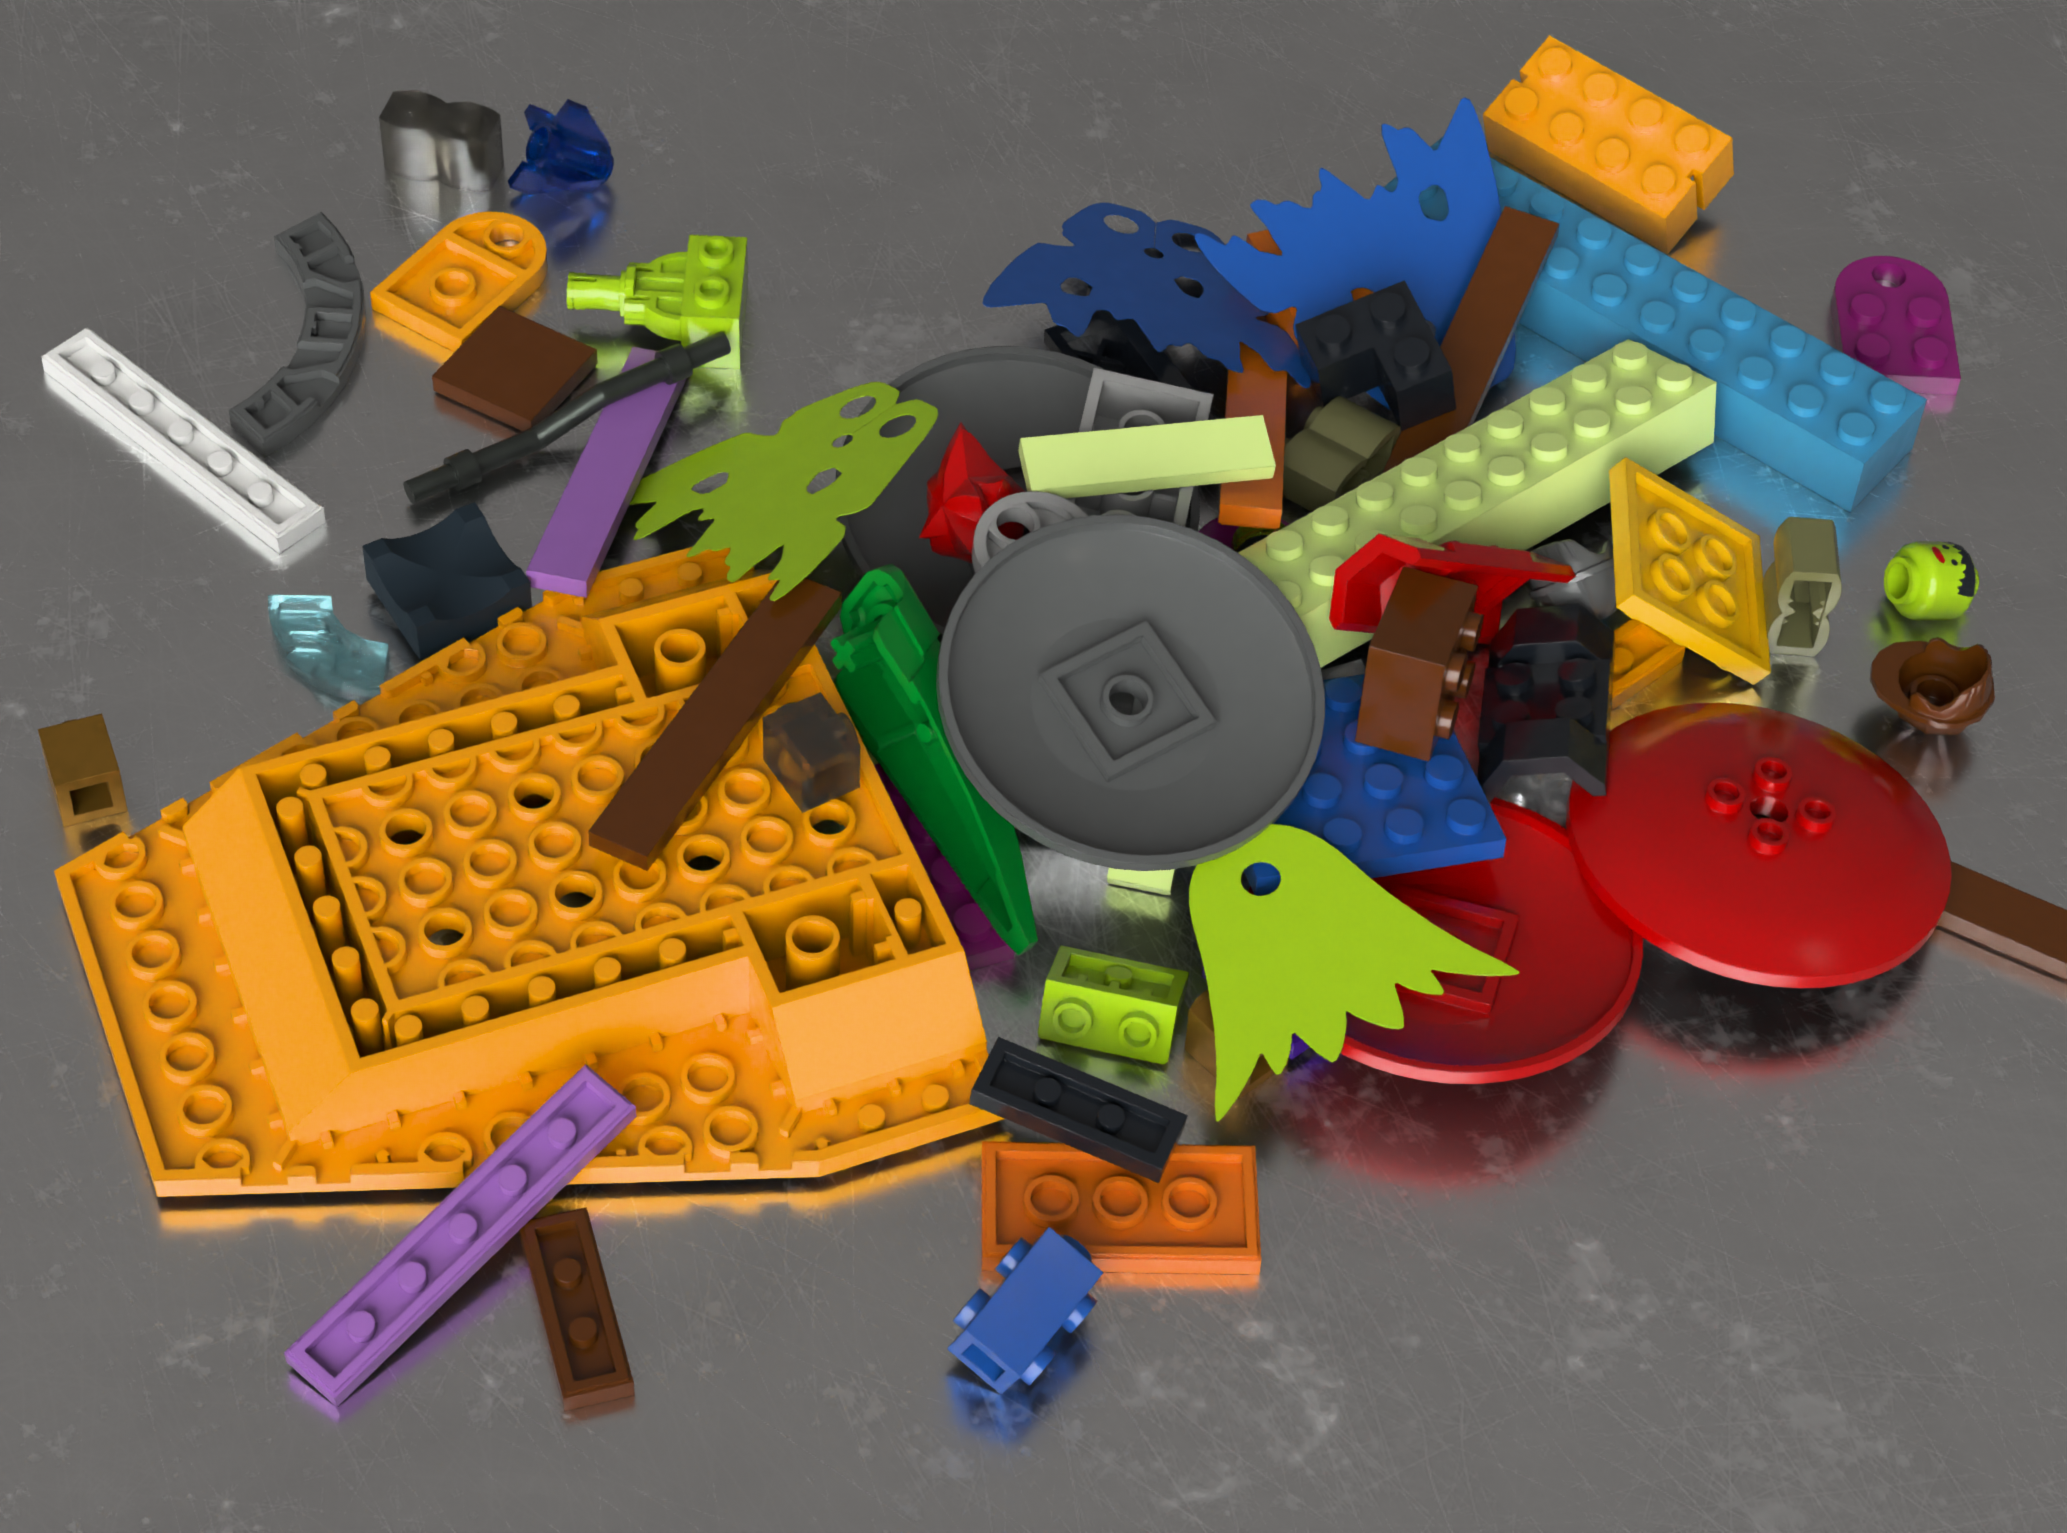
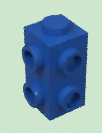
(1040, 1292)

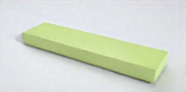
(1148, 457)

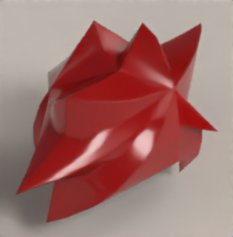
(961, 494)

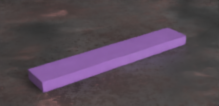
(602, 486)
(459, 1235)

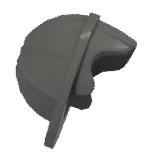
(1593, 582)

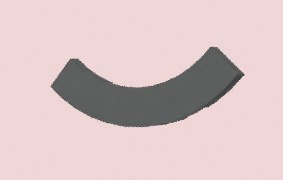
(326, 345)

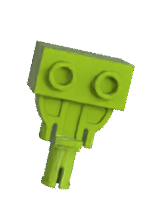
(678, 294)

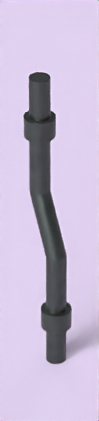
(467, 468)

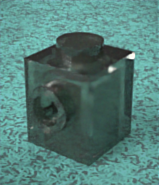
(812, 751)

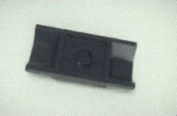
(1547, 699)

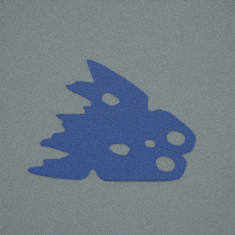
(1377, 240)
(1144, 289)

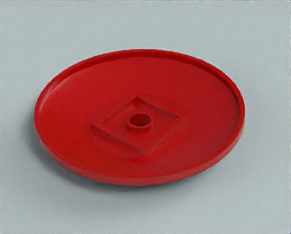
(1808, 899)
(1534, 916)

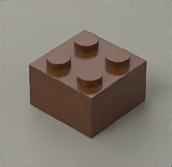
(1419, 664)

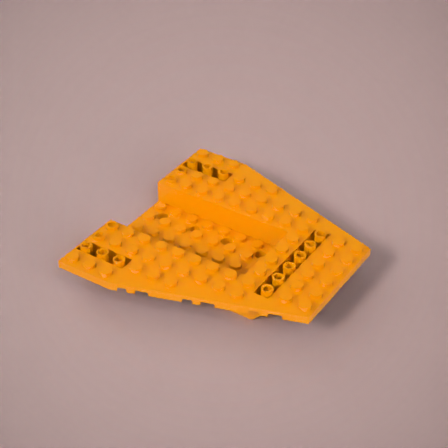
(309, 1037)

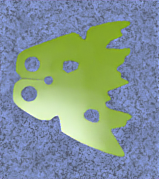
(768, 481)

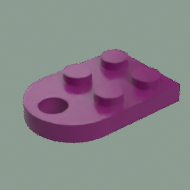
(1897, 329)

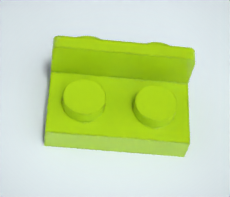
(1112, 1004)

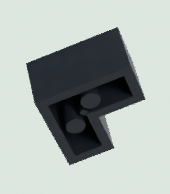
(1379, 344)

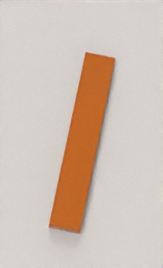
(1255, 393)

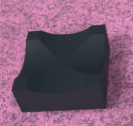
(446, 581)

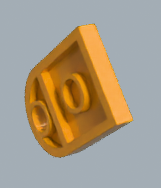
(464, 277)

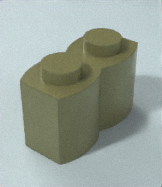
(1336, 453)
(1802, 586)

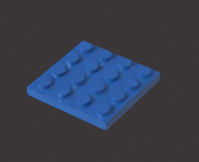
(1385, 806)

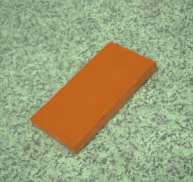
(1188, 1223)

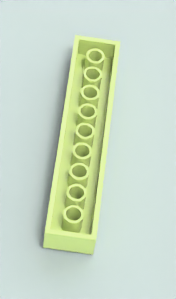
(1501, 478)

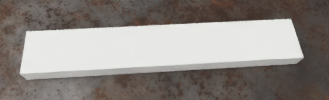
(184, 440)

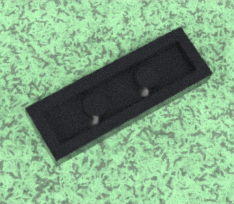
(1078, 1109)

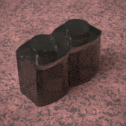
(442, 141)

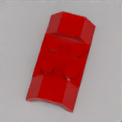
(1369, 577)

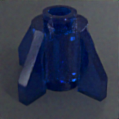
(563, 152)

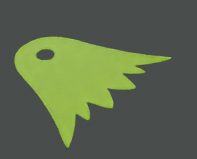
(1308, 954)

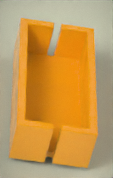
(1609, 144)

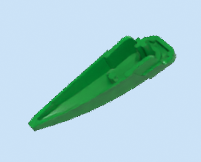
(892, 698)

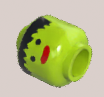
(1931, 580)

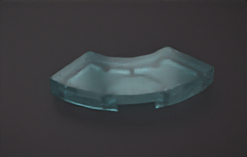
(323, 650)

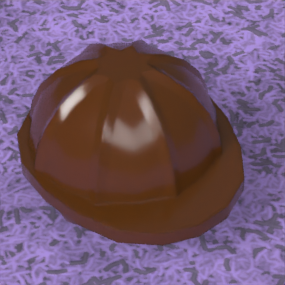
(1935, 684)

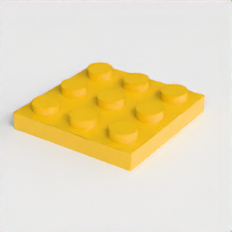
(1688, 571)

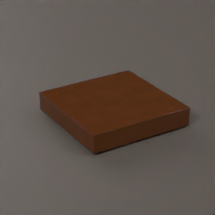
(514, 369)

